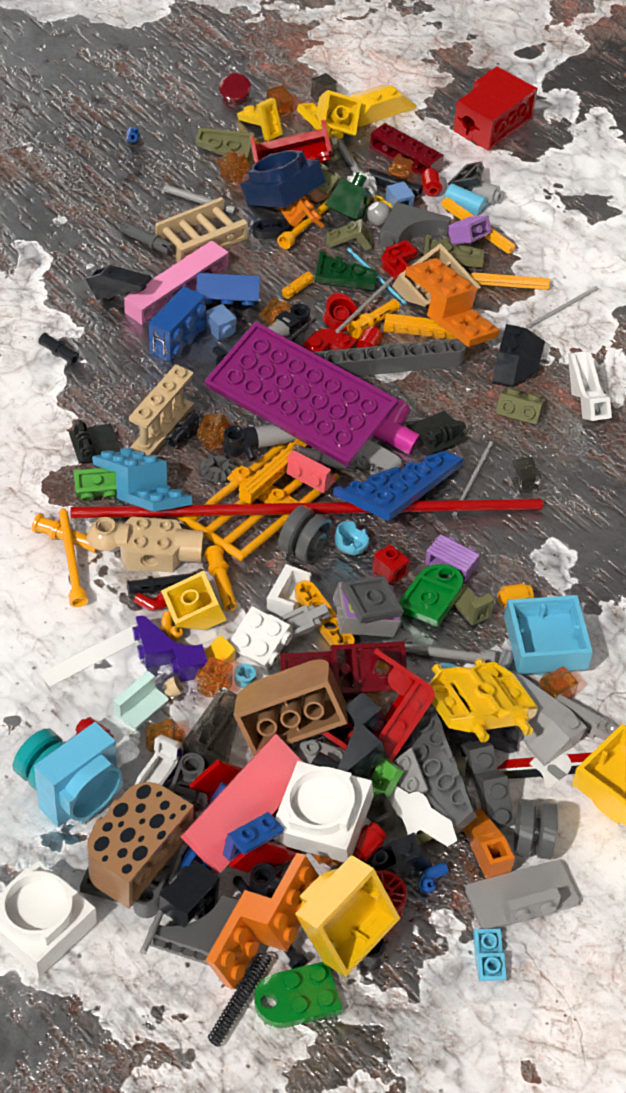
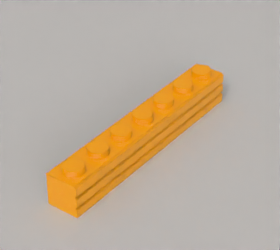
(415, 326)
(268, 475)

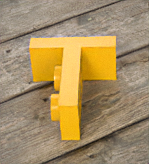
(264, 115)

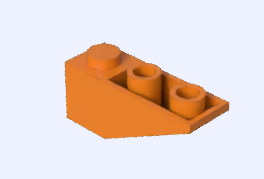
(489, 846)

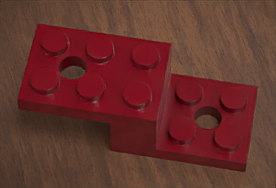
(354, 665)

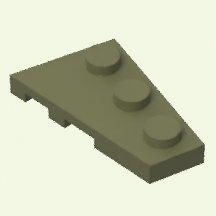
(224, 141)
(462, 253)

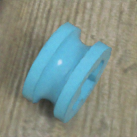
(245, 669)

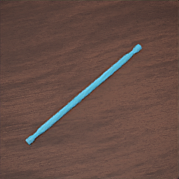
(378, 277)

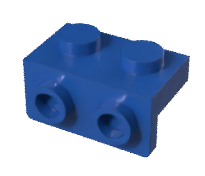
(251, 836)

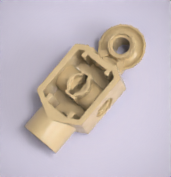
(148, 542)

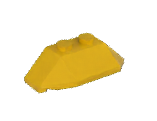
(382, 103)

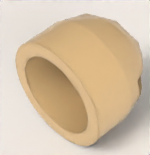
(173, 687)

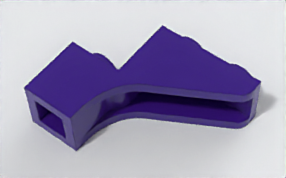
(160, 650)

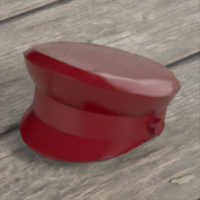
(235, 89)

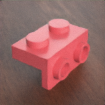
(309, 472)

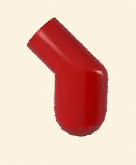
(150, 604)

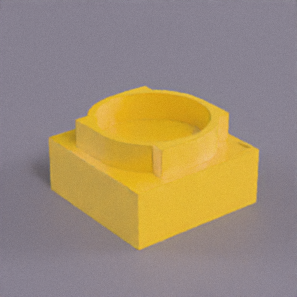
(604, 776)
(346, 914)

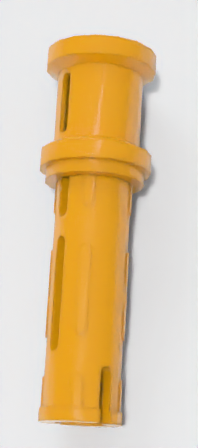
(368, 320)
(54, 531)
(218, 569)

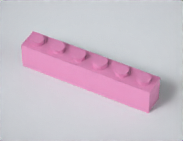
(161, 289)

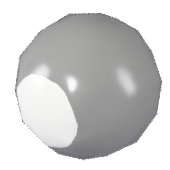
(378, 213)

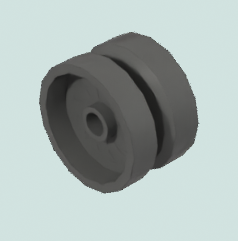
(305, 534)
(535, 829)

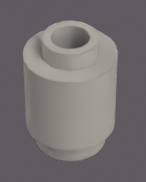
(488, 190)

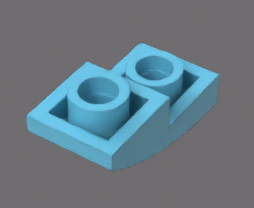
(489, 955)

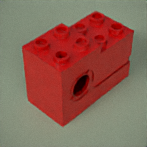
(494, 108)

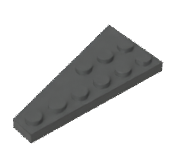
(440, 770)

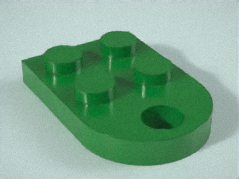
(430, 595)
(299, 995)

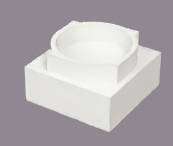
(323, 811)
(42, 918)

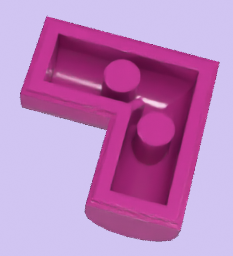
(395, 433)

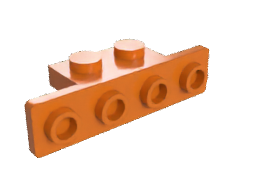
(299, 209)

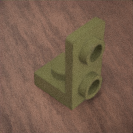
(353, 230)
(474, 608)

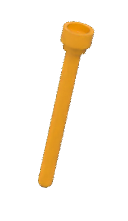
(287, 239)
(77, 595)

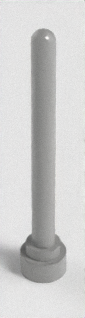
(488, 655)

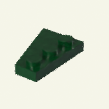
(340, 273)

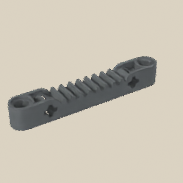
(180, 787)

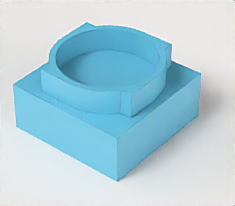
(547, 634)
(78, 777)

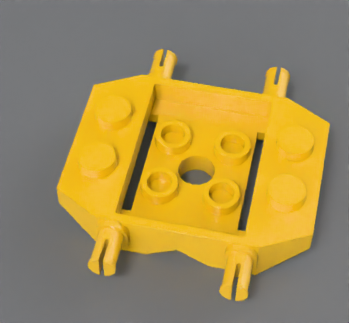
(492, 694)

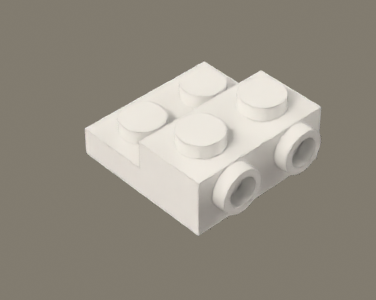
(261, 638)

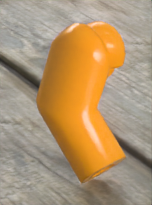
(167, 627)

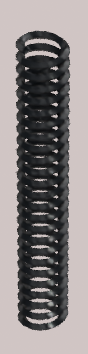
(227, 1012)

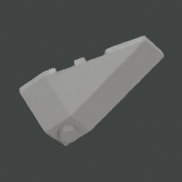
(554, 725)

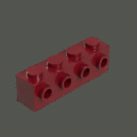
(392, 143)

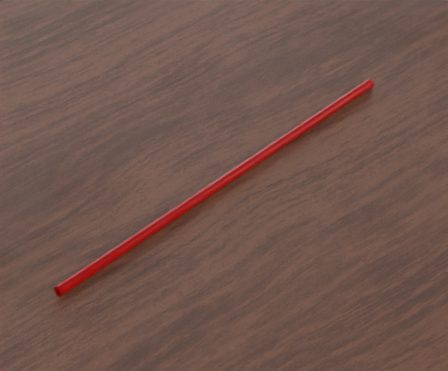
(287, 508)

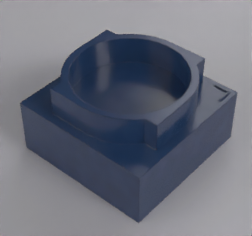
(281, 179)

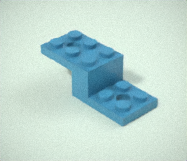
(142, 479)

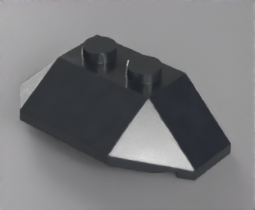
(517, 356)

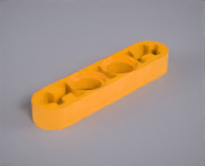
(317, 598)

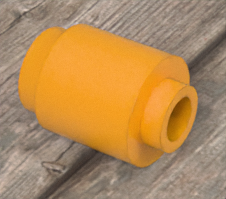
(515, 591)

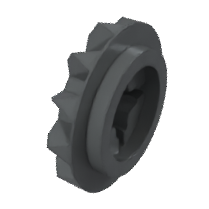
(214, 473)

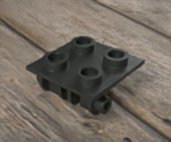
(439, 431)
(92, 440)

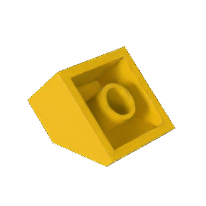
(339, 112)
(194, 603)

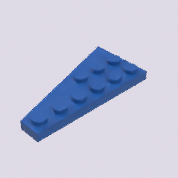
(396, 488)

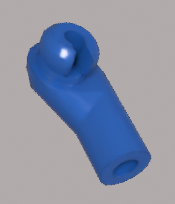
(132, 135)
(429, 875)

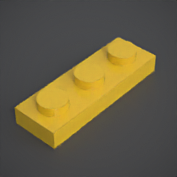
(309, 112)

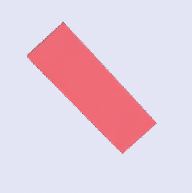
(249, 795)

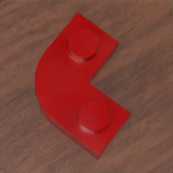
(395, 258)
(328, 339)

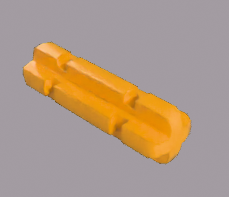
(297, 285)

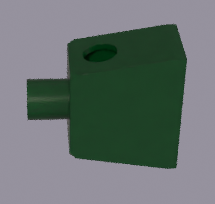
(350, 197)

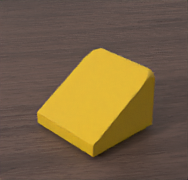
(221, 650)

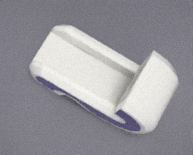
(163, 763)

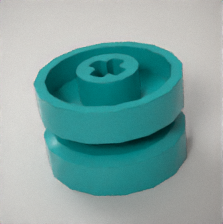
(34, 750)

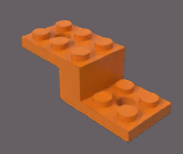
(452, 302)
(263, 921)

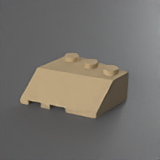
(413, 292)

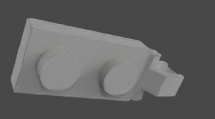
(305, 618)
(595, 724)

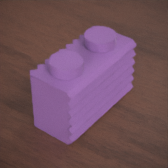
(469, 229)
(447, 551)

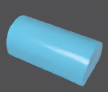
(467, 199)

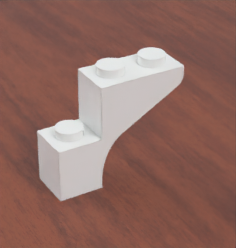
(586, 385)

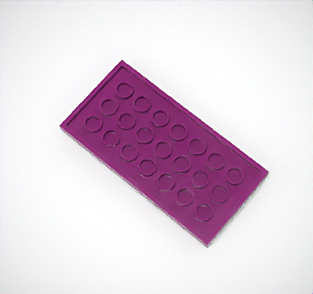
(301, 393)

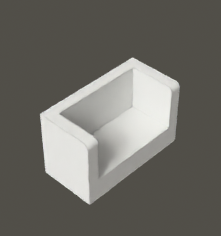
(281, 597)

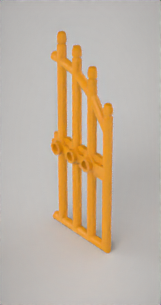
(272, 495)

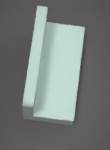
(139, 702)

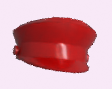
(338, 310)

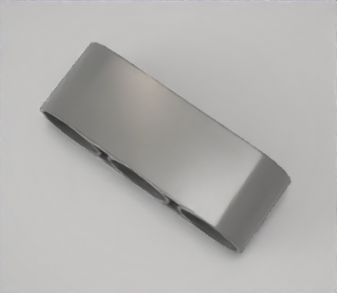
(377, 459)

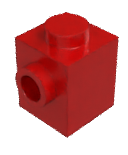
(391, 564)

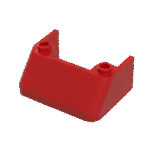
(315, 144)
(404, 714)
(270, 851)

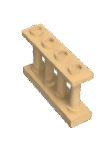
(224, 237)
(162, 411)

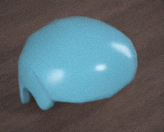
(350, 538)

